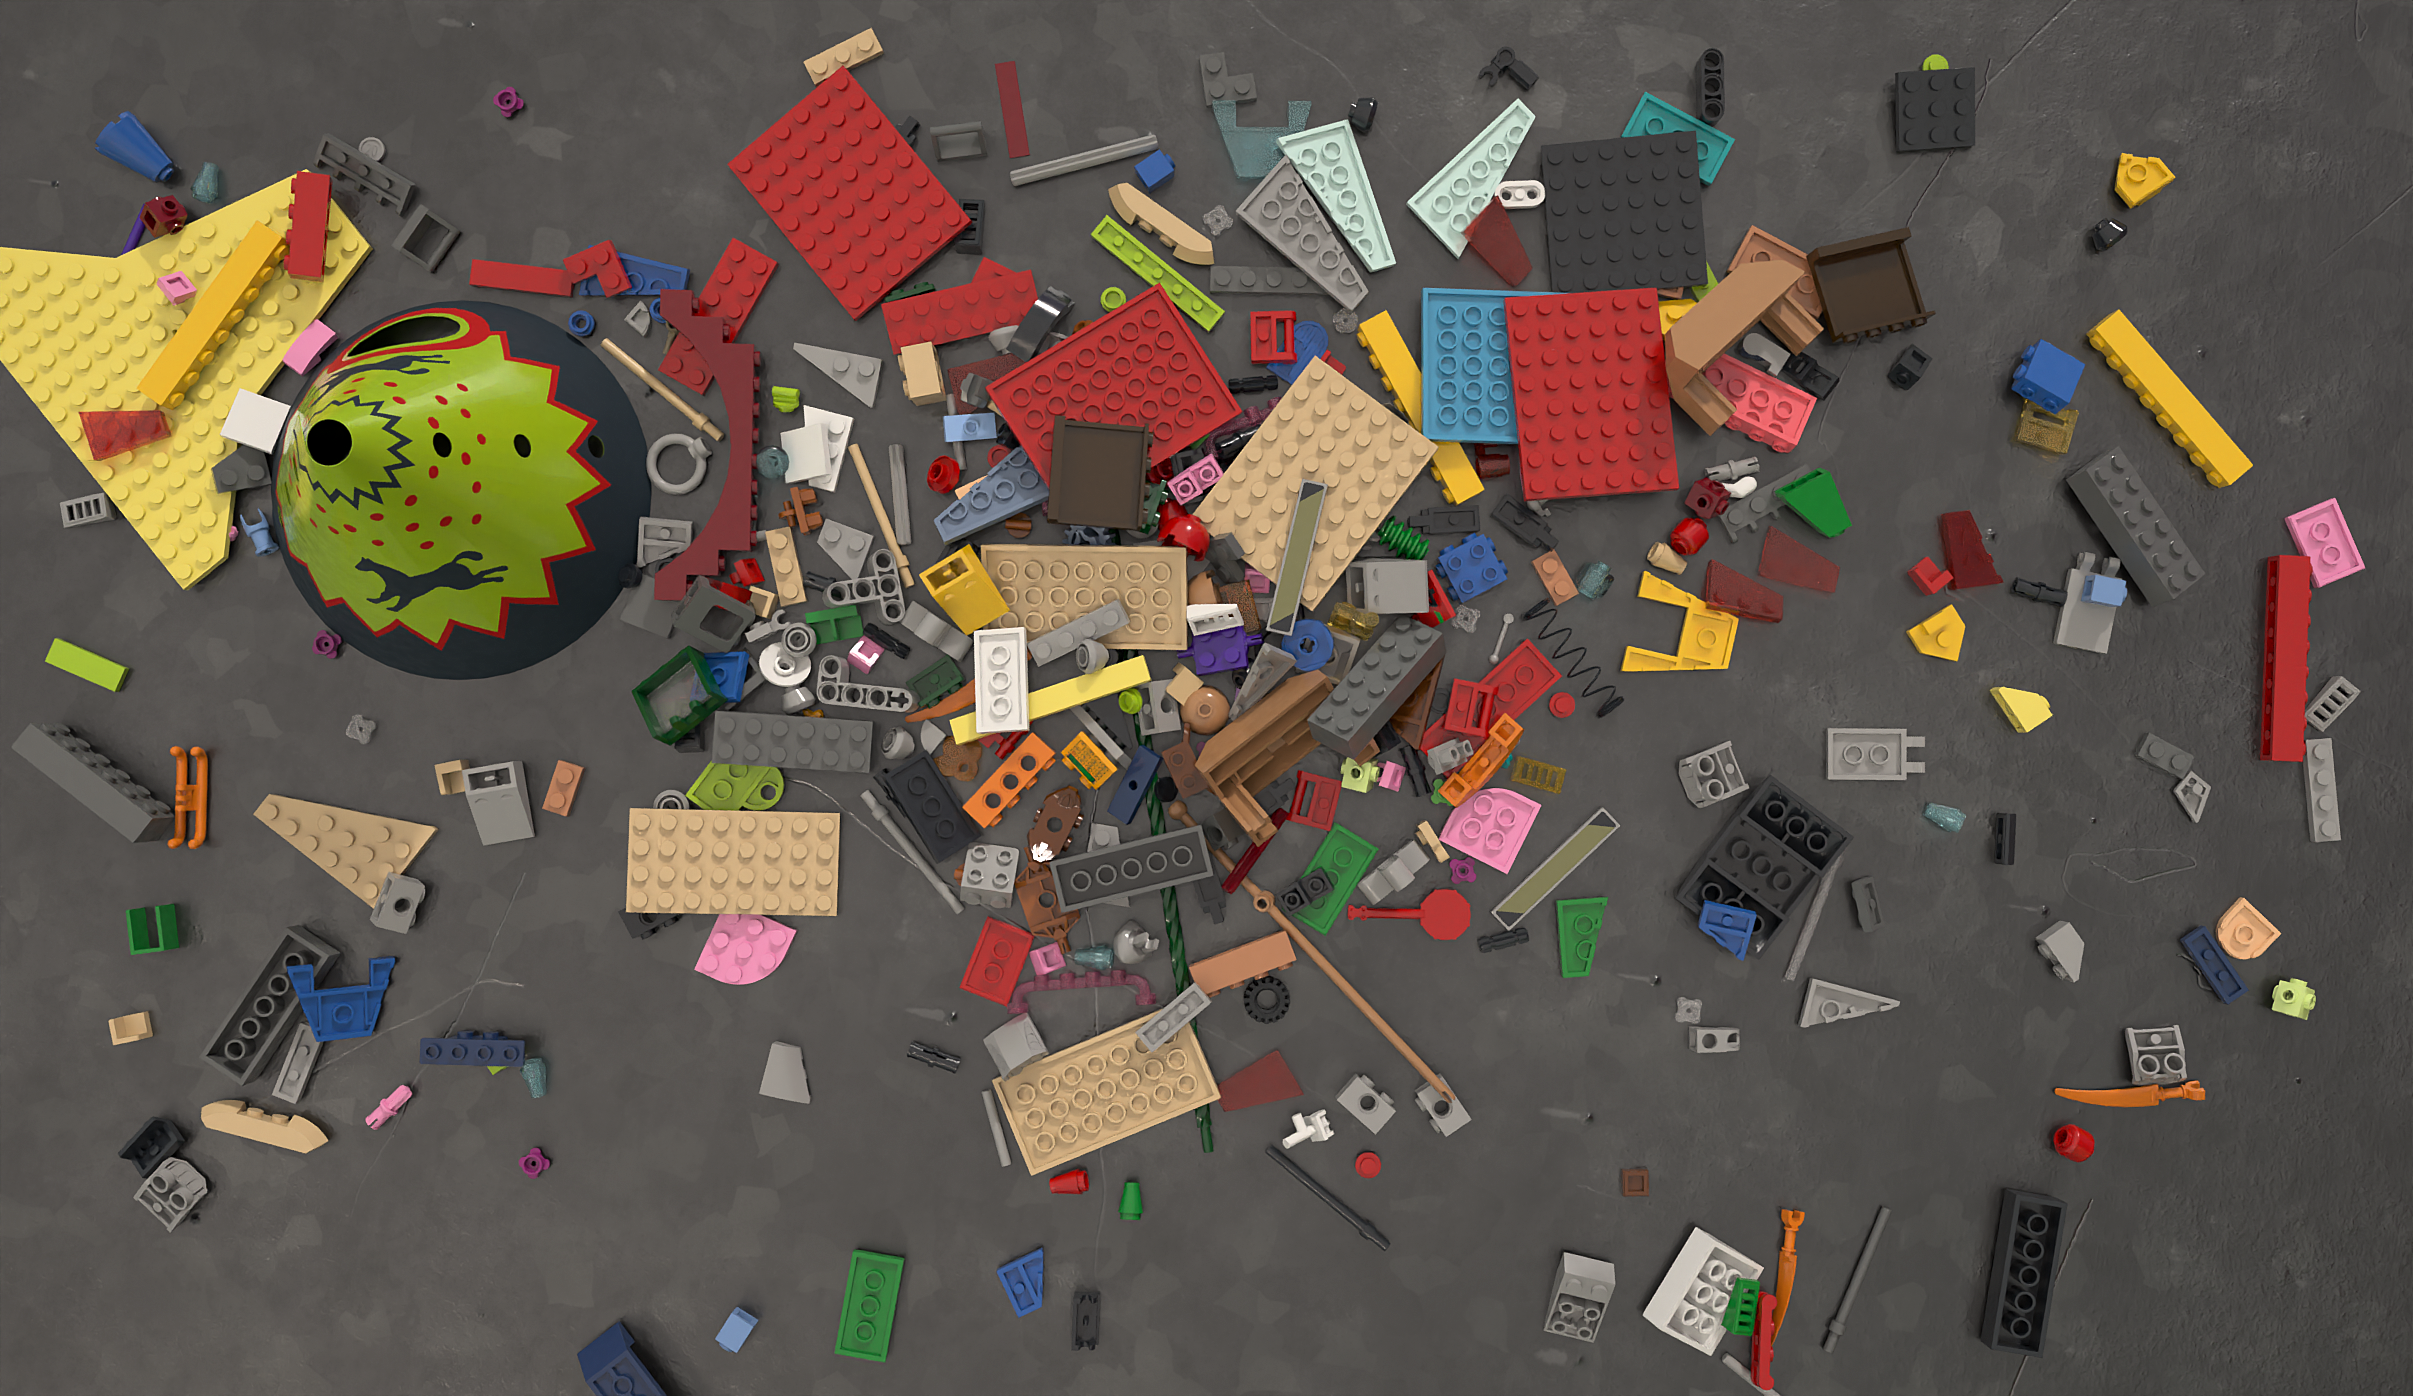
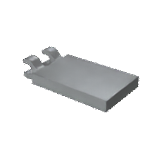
(2083, 623)
(1870, 754)

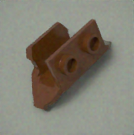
(1181, 765)
(1046, 844)

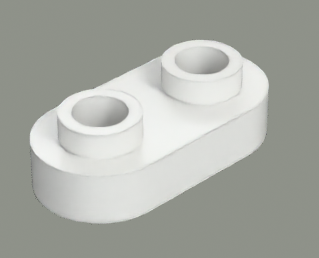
(1518, 194)

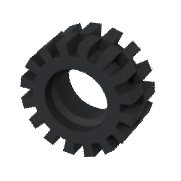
(1270, 1015)

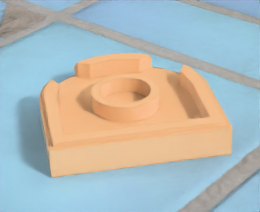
(2244, 931)

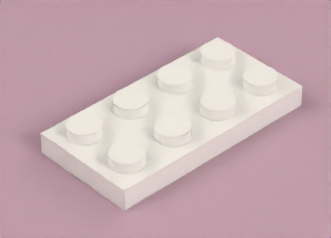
(1001, 680)

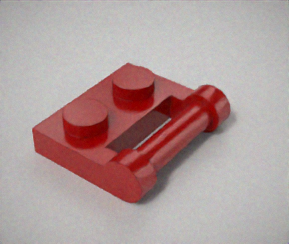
(1264, 337)
(1462, 707)
(1322, 802)

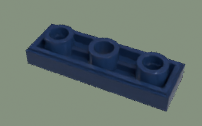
(1129, 796)

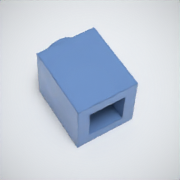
(2104, 591)
(736, 1330)

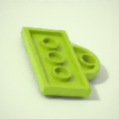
(736, 786)

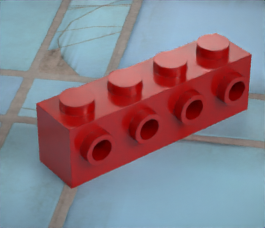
(309, 226)

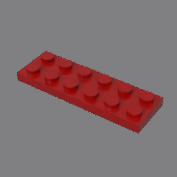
(728, 294)
(960, 311)
(1521, 681)

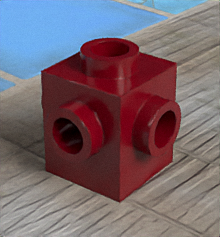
(163, 216)
(1708, 498)

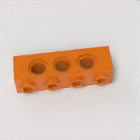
(978, 806)

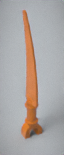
(952, 703)
(2134, 1097)
(1787, 1266)

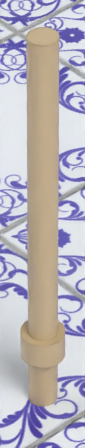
(700, 420)
(901, 560)

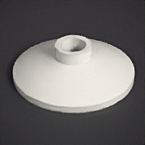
(775, 658)

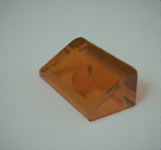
(1241, 594)

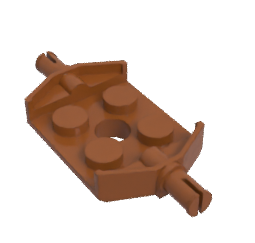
(1043, 920)

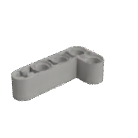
(868, 693)

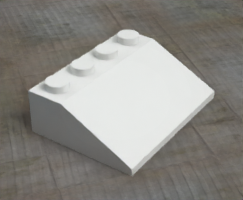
(1698, 1290)

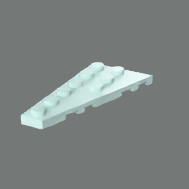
(1336, 176)
(1471, 178)

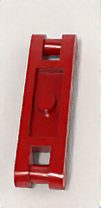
(1761, 1342)

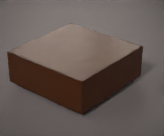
(1634, 1182)

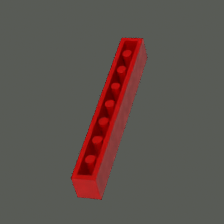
(2285, 658)

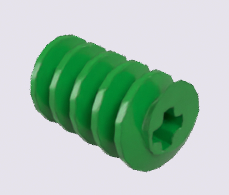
(1402, 540)

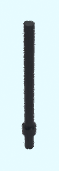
(1365, 1229)

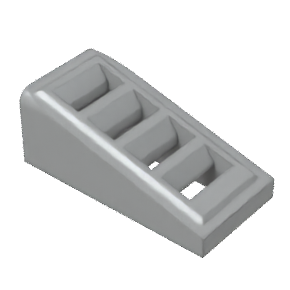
(106, 505)
(2344, 700)

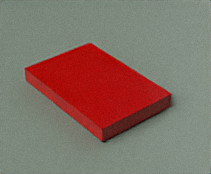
(997, 961)

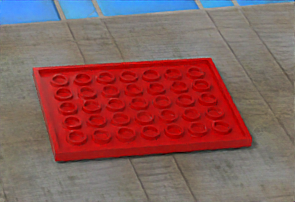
(849, 193)
(1121, 371)
(1590, 394)

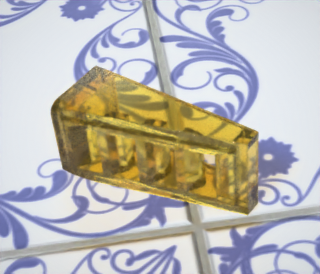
(1518, 769)

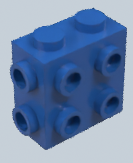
(2047, 376)
(1470, 568)

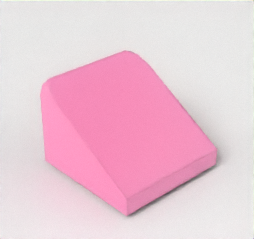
(1258, 582)
(865, 654)
(1047, 959)

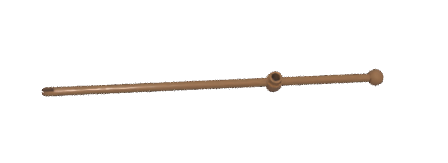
(1179, 810)

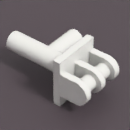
(1310, 1126)

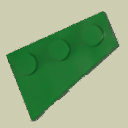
(1577, 933)

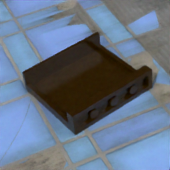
(1867, 286)
(1099, 475)

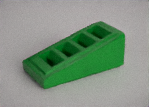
(1742, 1322)

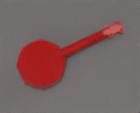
(1441, 914)

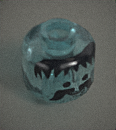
(763, 458)
(1594, 580)

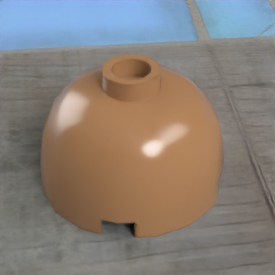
(1203, 589)
(1206, 710)

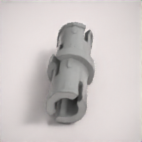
(1732, 469)

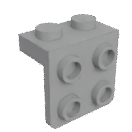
(989, 875)

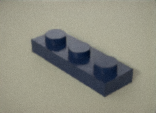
(2214, 965)

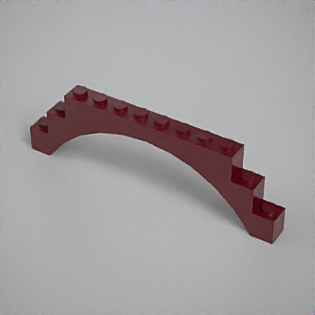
(735, 372)

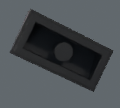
(2005, 838)

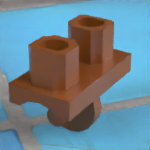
(806, 521)

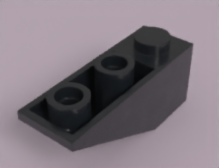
(1111, 717)

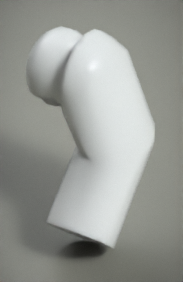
(1742, 487)

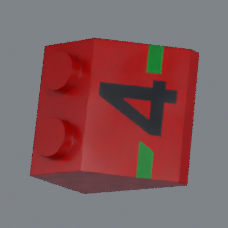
(1439, 606)

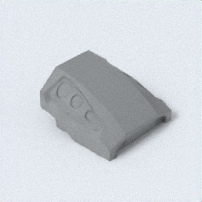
(1711, 775)
(1015, 1046)
(2156, 1055)
(172, 1191)

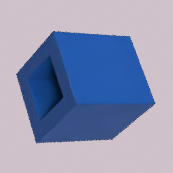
(1155, 170)

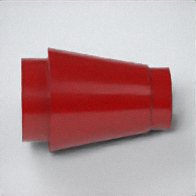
(1070, 1183)

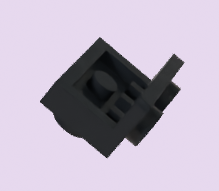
(152, 1145)

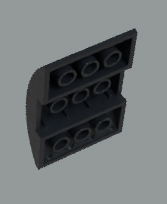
(1766, 860)

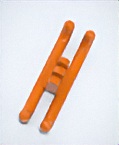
(190, 797)

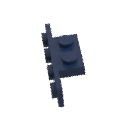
(473, 1050)

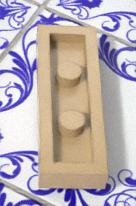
(848, 53)
(786, 566)

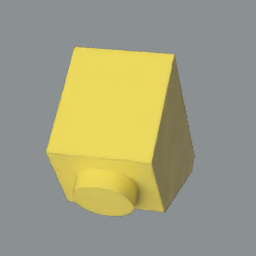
(2022, 708)

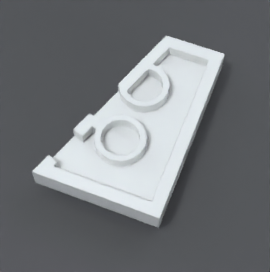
(838, 432)

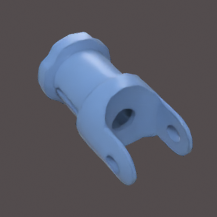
(260, 536)

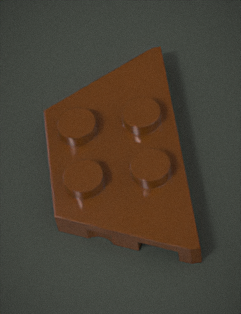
(1412, 716)

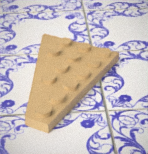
(347, 843)

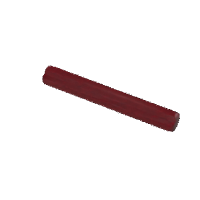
(1251, 855)

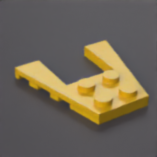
(1704, 639)

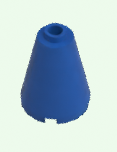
(134, 148)

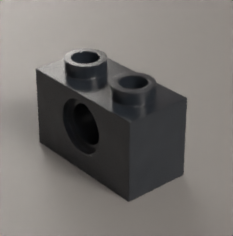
(640, 925)

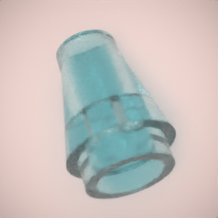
(206, 183)
(1945, 816)
(1095, 957)
(535, 1076)

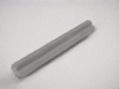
(900, 497)

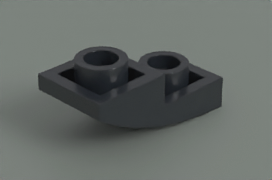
(1305, 891)

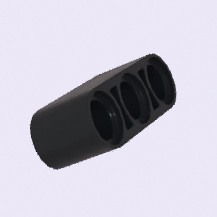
(1715, 77)

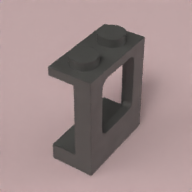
(697, 604)

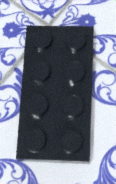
(931, 806)

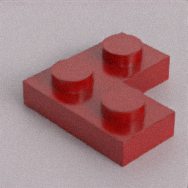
(599, 261)

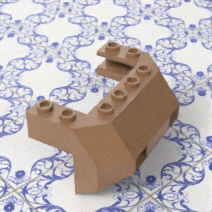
(1719, 320)
(1263, 747)

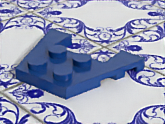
(344, 1010)

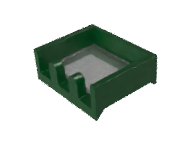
(678, 696)

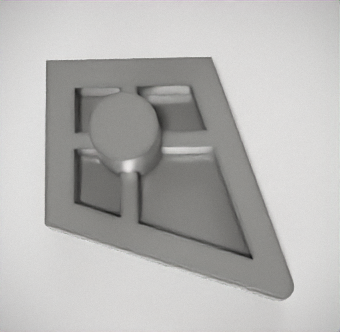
(2192, 794)

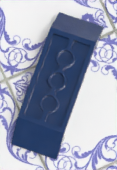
(614, 1368)

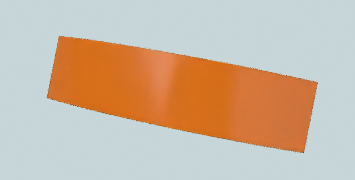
(1484, 763)

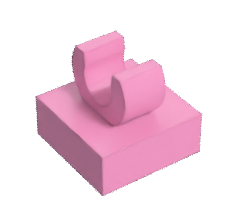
(176, 287)
(1391, 776)

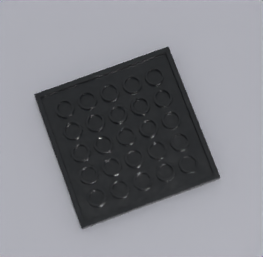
(1624, 213)

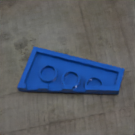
(644, 276)

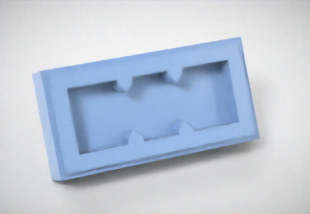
(969, 427)

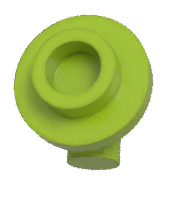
(785, 398)

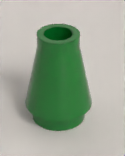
(1131, 1204)

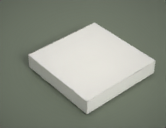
(255, 421)
(807, 453)

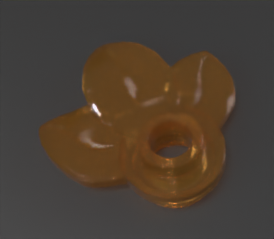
(957, 756)

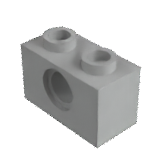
(1158, 709)
(394, 889)
(1371, 1117)
(1446, 1121)

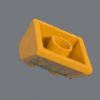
(1089, 761)

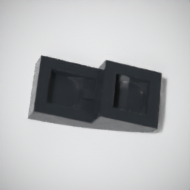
(1810, 375)

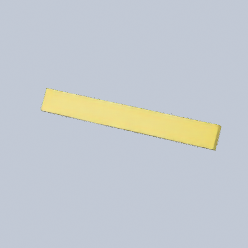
(1067, 695)

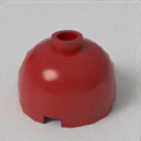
(1188, 533)

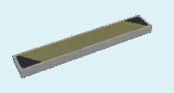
(1297, 557)
(1555, 868)

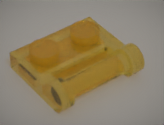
(2045, 433)
(1345, 616)

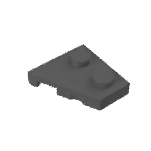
(241, 470)

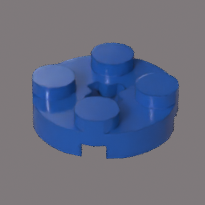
(1321, 651)

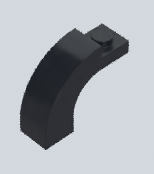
(1039, 322)

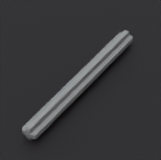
(1084, 160)

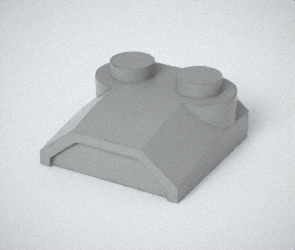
(1342, 657)

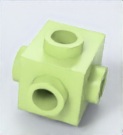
(1358, 777)
(2293, 998)

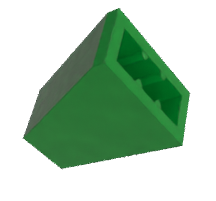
(1817, 502)

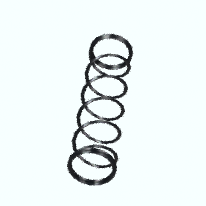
(1605, 709)

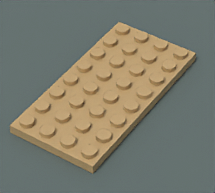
(1060, 583)
(732, 862)
(1103, 1092)

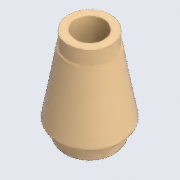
(1666, 558)

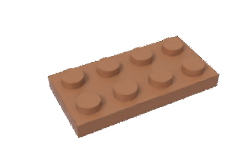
(1761, 247)

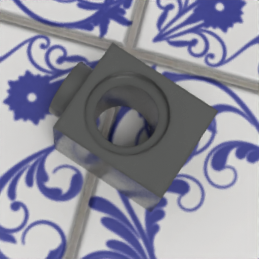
(1222, 830)

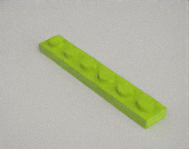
(1156, 271)

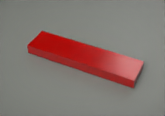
(521, 278)

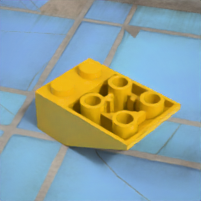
(964, 590)

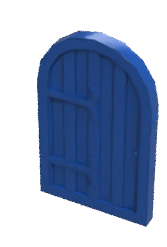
(1309, 341)

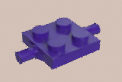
(1221, 650)

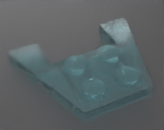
(1254, 148)

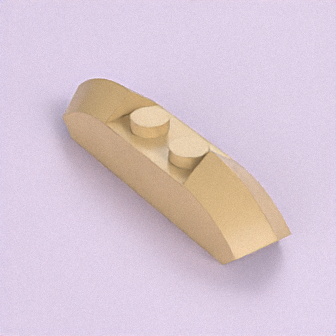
(1135, 206)
(251, 1123)

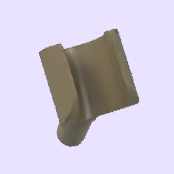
(671, 336)

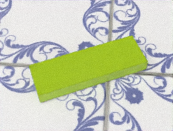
(86, 665)

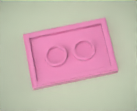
(2326, 538)

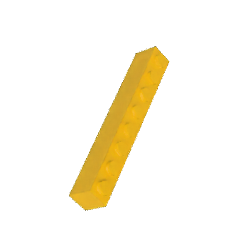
(214, 316)
(1404, 381)
(2169, 399)

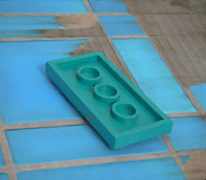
(1658, 117)

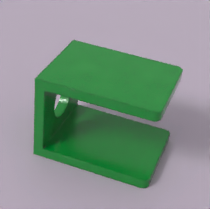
(139, 932)

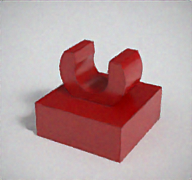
(747, 573)

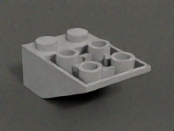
(1388, 585)
(499, 802)
(1579, 1297)

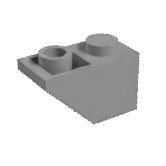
(2063, 948)

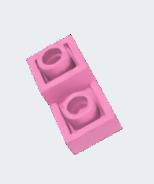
(308, 346)
(1195, 479)

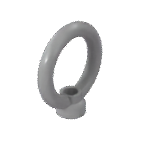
(698, 449)

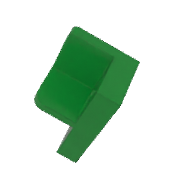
(836, 624)

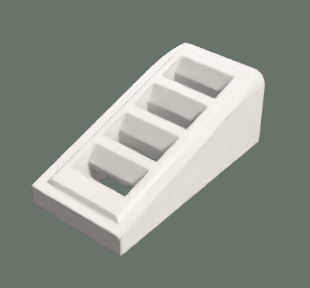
(1199, 616)

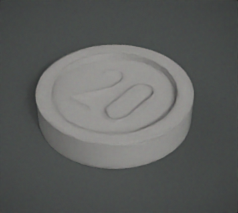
(373, 148)

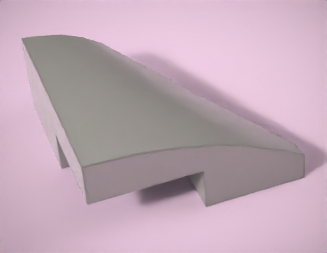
(785, 1074)

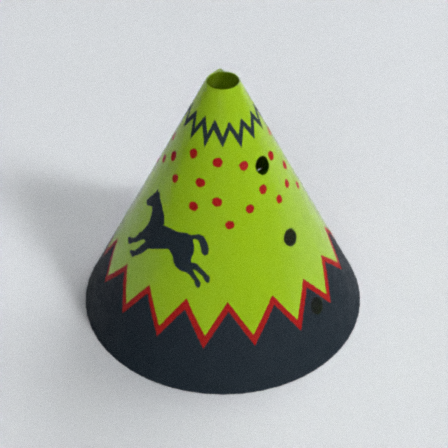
(476, 553)

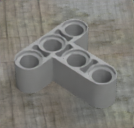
(873, 587)
(936, 631)
(1394, 872)

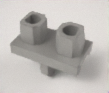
(1449, 755)

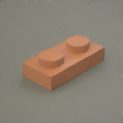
(1554, 577)
(563, 788)

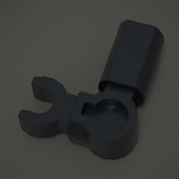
(1506, 60)

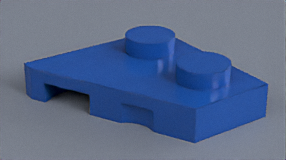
(1728, 926)
(1024, 1282)

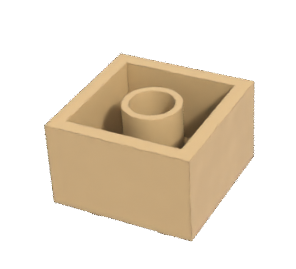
(923, 374)

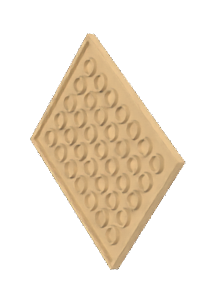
(1326, 435)

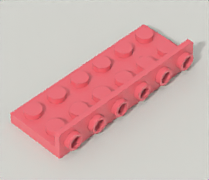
(1764, 405)

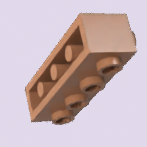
(1243, 962)

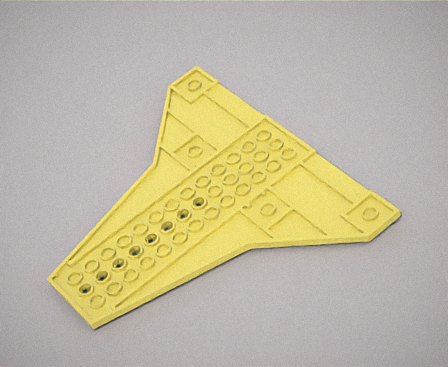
(93, 326)

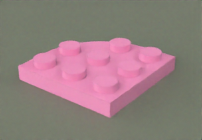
(1491, 826)
(745, 948)

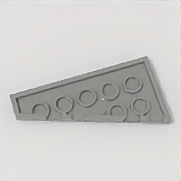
(1295, 226)

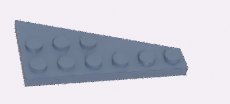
(1004, 492)

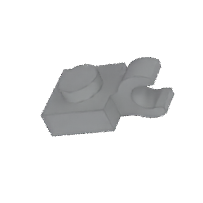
(762, 630)

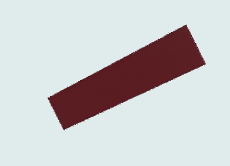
(1012, 109)

